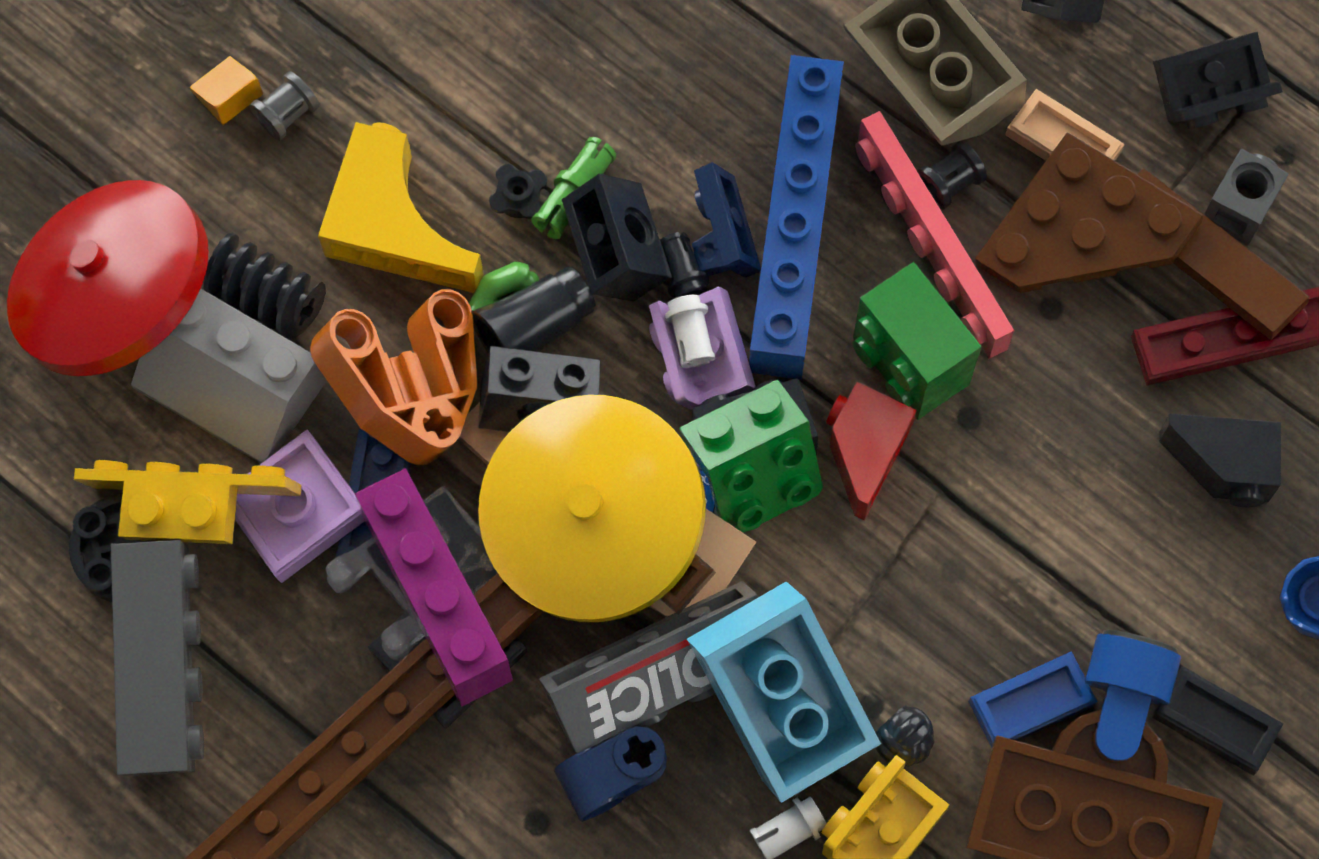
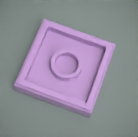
(299, 528)

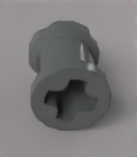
(284, 105)

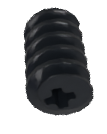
(260, 291)

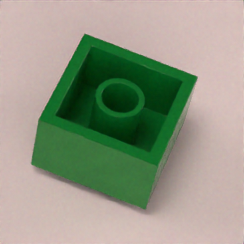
(914, 341)

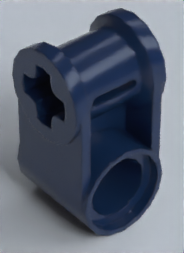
(602, 779)

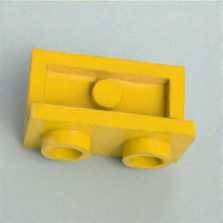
(887, 819)

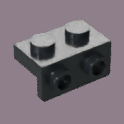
(1215, 79)

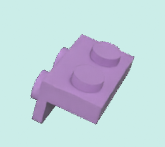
(725, 375)

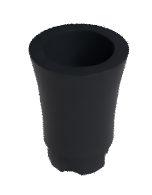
(536, 313)

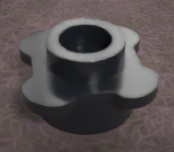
(517, 205)

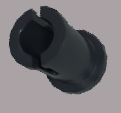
(684, 269)

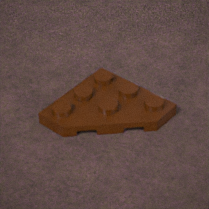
(1085, 223)

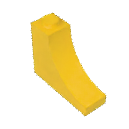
(376, 223)

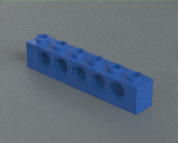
(795, 218)

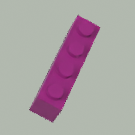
(434, 587)

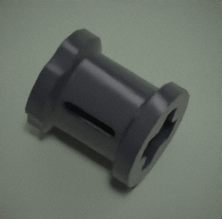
(964, 162)

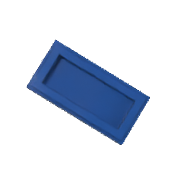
(1033, 700)

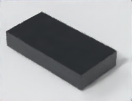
(1219, 721)

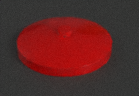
(107, 278)

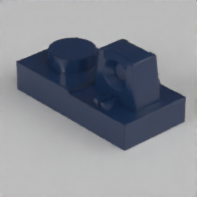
(730, 242)

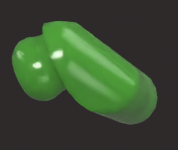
(501, 283)

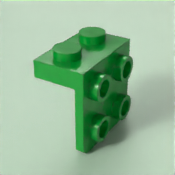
(756, 456)

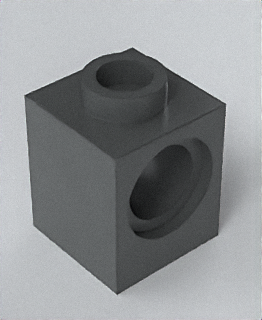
(1239, 214)

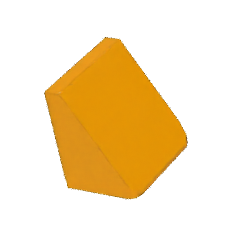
(227, 89)

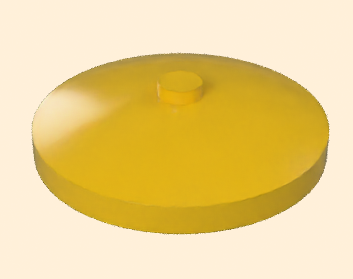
(592, 508)

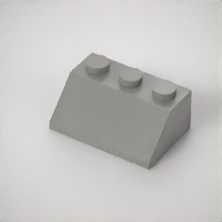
(231, 377)

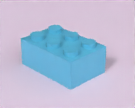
(784, 691)

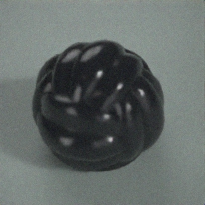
(907, 735)

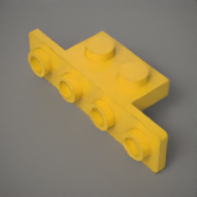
(183, 505)

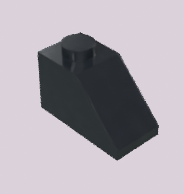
(1227, 455)

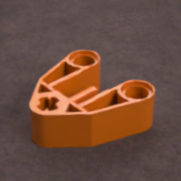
(412, 399)

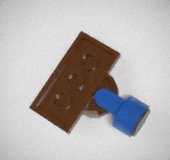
(1103, 780)

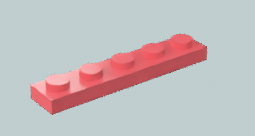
(932, 235)

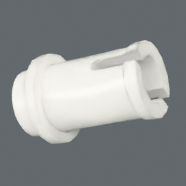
(690, 330)
(789, 828)

